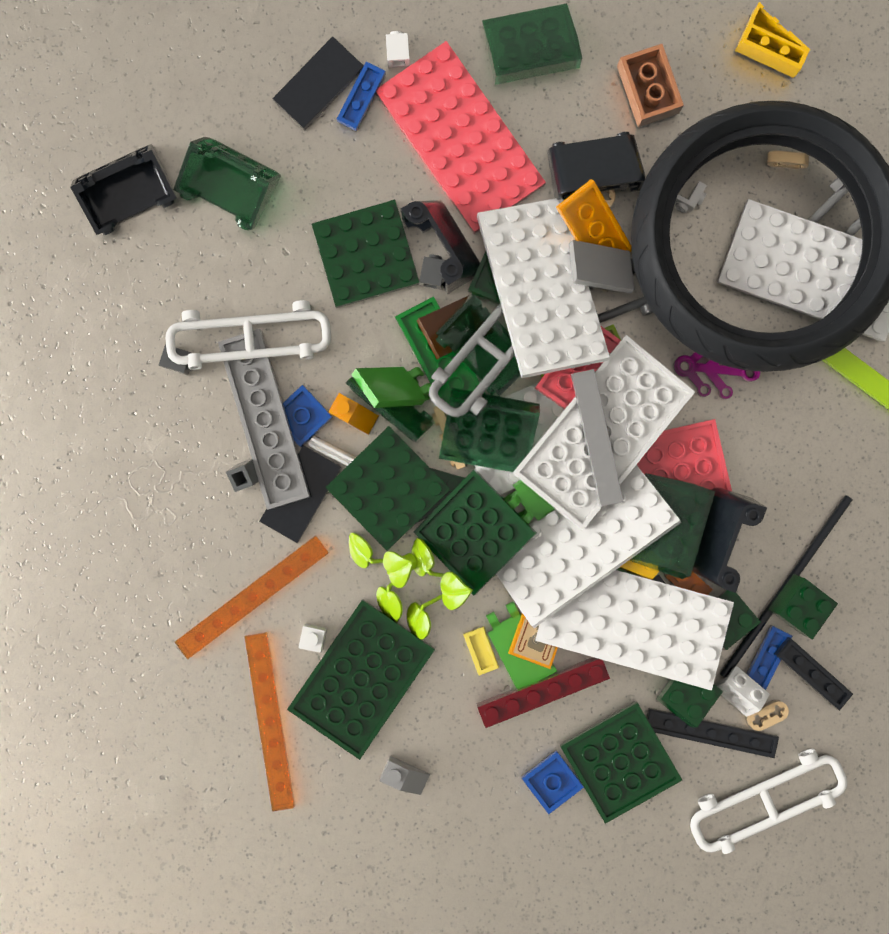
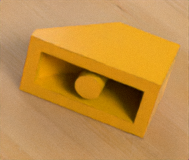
(353, 413)

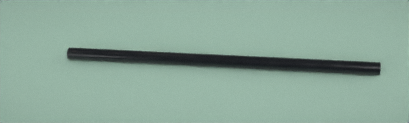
(798, 569)

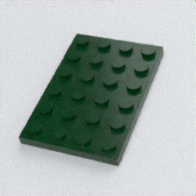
(361, 679)

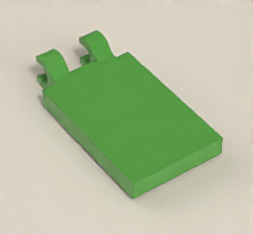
(392, 386)
(534, 504)
(520, 670)

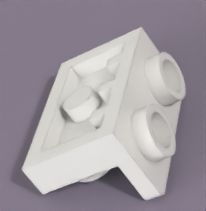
(743, 692)

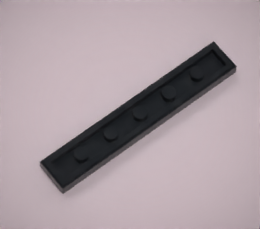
(714, 734)

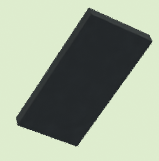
(318, 83)
(295, 517)

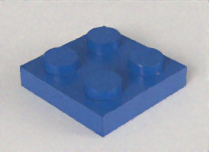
(305, 415)
(552, 782)

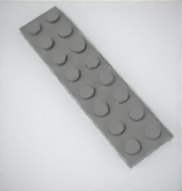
(265, 424)

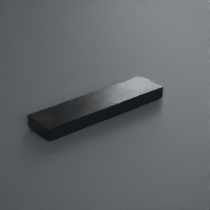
(813, 673)

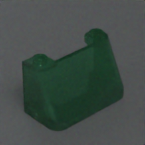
(226, 180)
(462, 326)

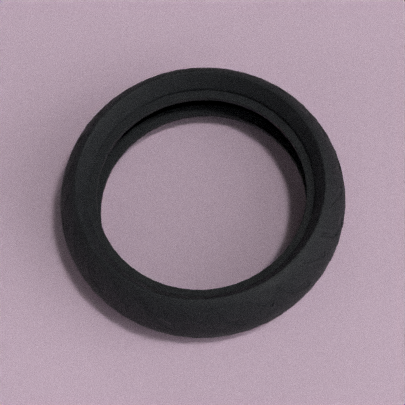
(785, 125)

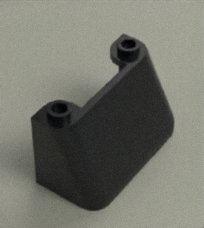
(607, 161)
(123, 189)
(434, 214)
(720, 533)

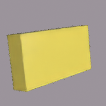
(481, 650)

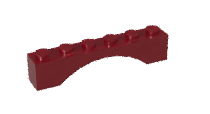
(543, 692)

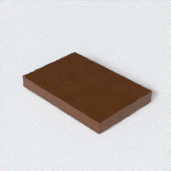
(432, 322)

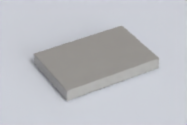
(601, 266)

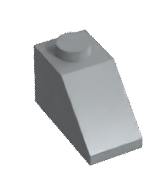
(404, 776)

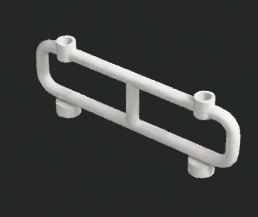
(192, 321)
(809, 762)

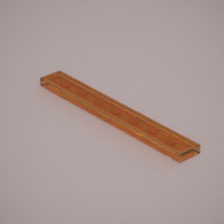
(251, 597)
(269, 721)

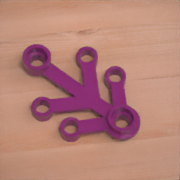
(711, 370)

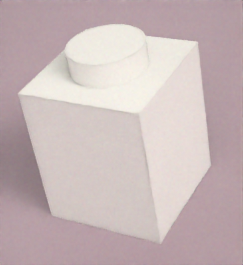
(397, 49)
(312, 638)

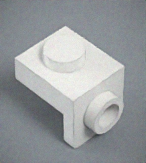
(697, 197)

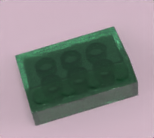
(532, 43)
(404, 418)
(494, 438)
(678, 548)

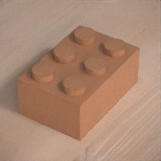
(650, 85)

